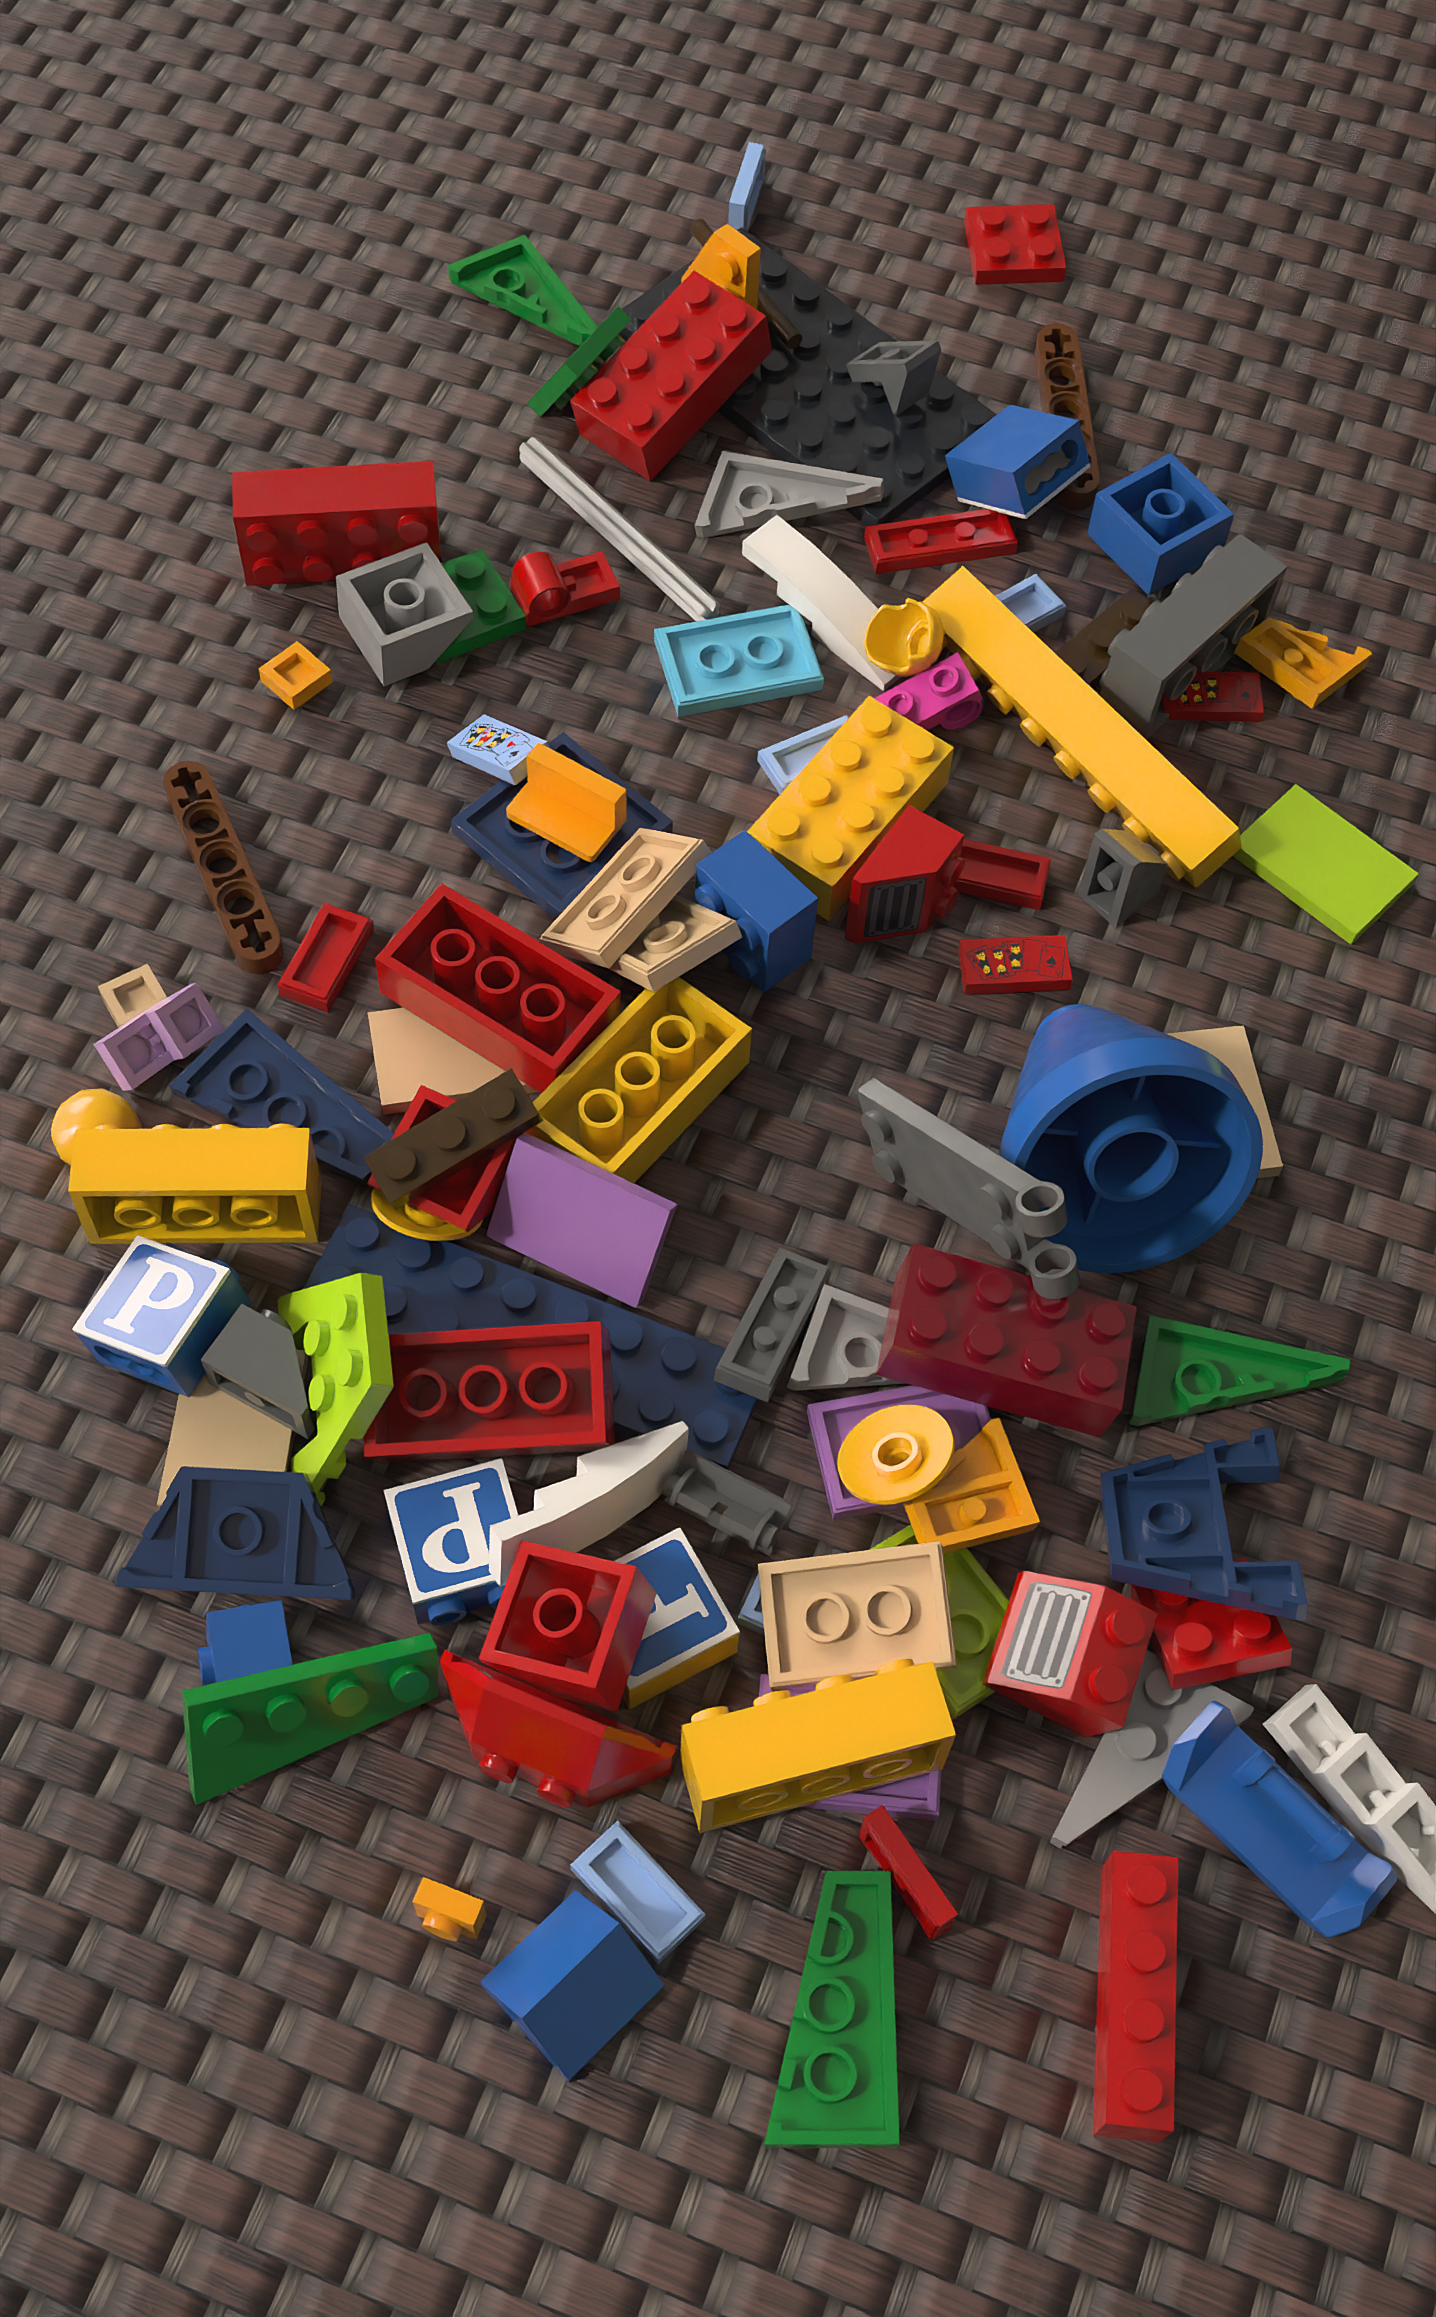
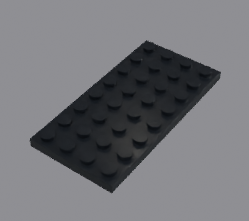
(813, 413)

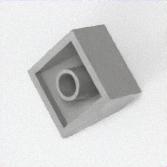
(402, 612)

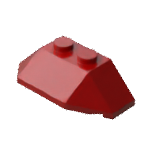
(549, 1740)

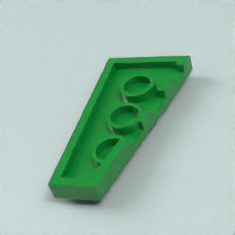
(288, 1712)
(841, 2042)

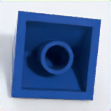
(573, 1984)

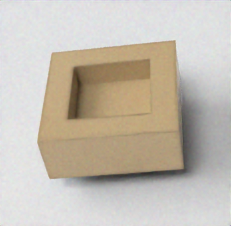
(131, 994)

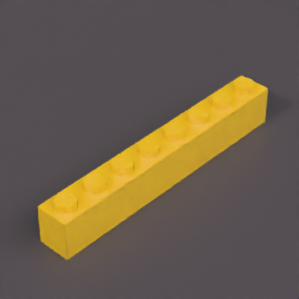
(1083, 731)

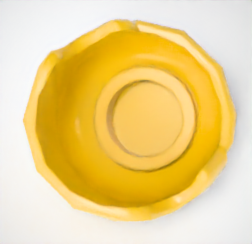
(904, 638)
(86, 1111)

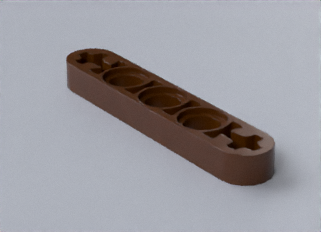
(1069, 398)
(227, 886)

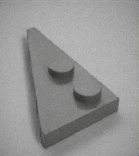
(755, 489)
(841, 1344)
(1134, 1756)

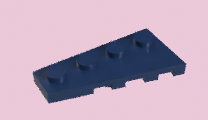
(263, 1082)

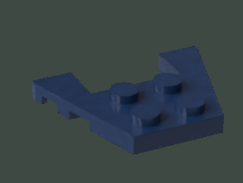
(1172, 1529)

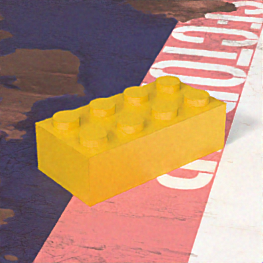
(851, 799)
(643, 1080)
(196, 1184)
(815, 1743)

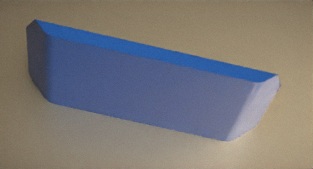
(1275, 1825)

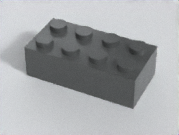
(1190, 631)

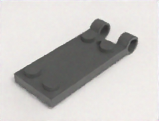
(970, 1186)

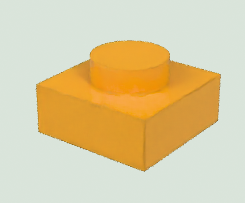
(295, 675)
(448, 1911)

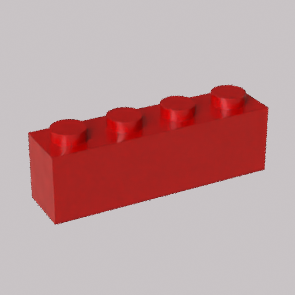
(1136, 1998)

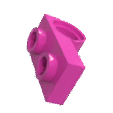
(937, 696)

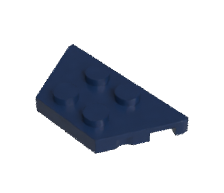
(239, 1537)

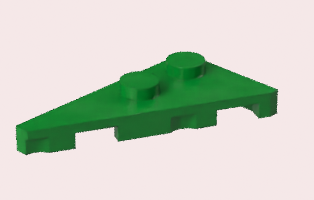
(525, 285)
(1205, 1369)

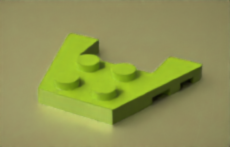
(351, 1366)

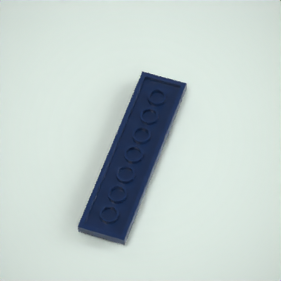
(439, 1286)

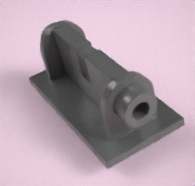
(727, 1501)

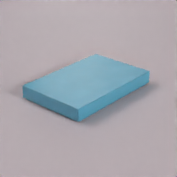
(738, 660)

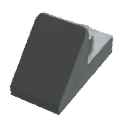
(902, 369)

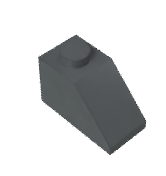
(1120, 874)
(261, 1367)

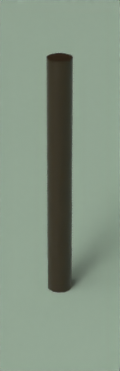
(775, 318)

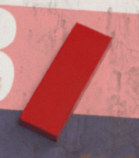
(939, 540)

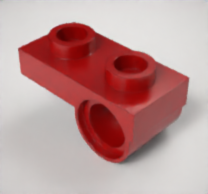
(557, 590)

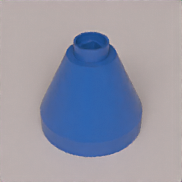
(1135, 1134)

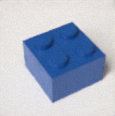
(1159, 523)
(767, 903)

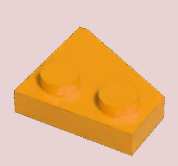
(730, 263)
(1299, 660)
(976, 1498)

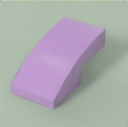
(159, 1036)

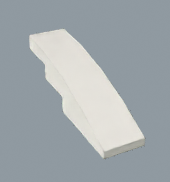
(818, 592)
(604, 1495)
(1362, 1787)

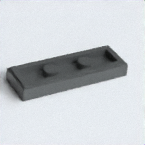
(772, 1325)

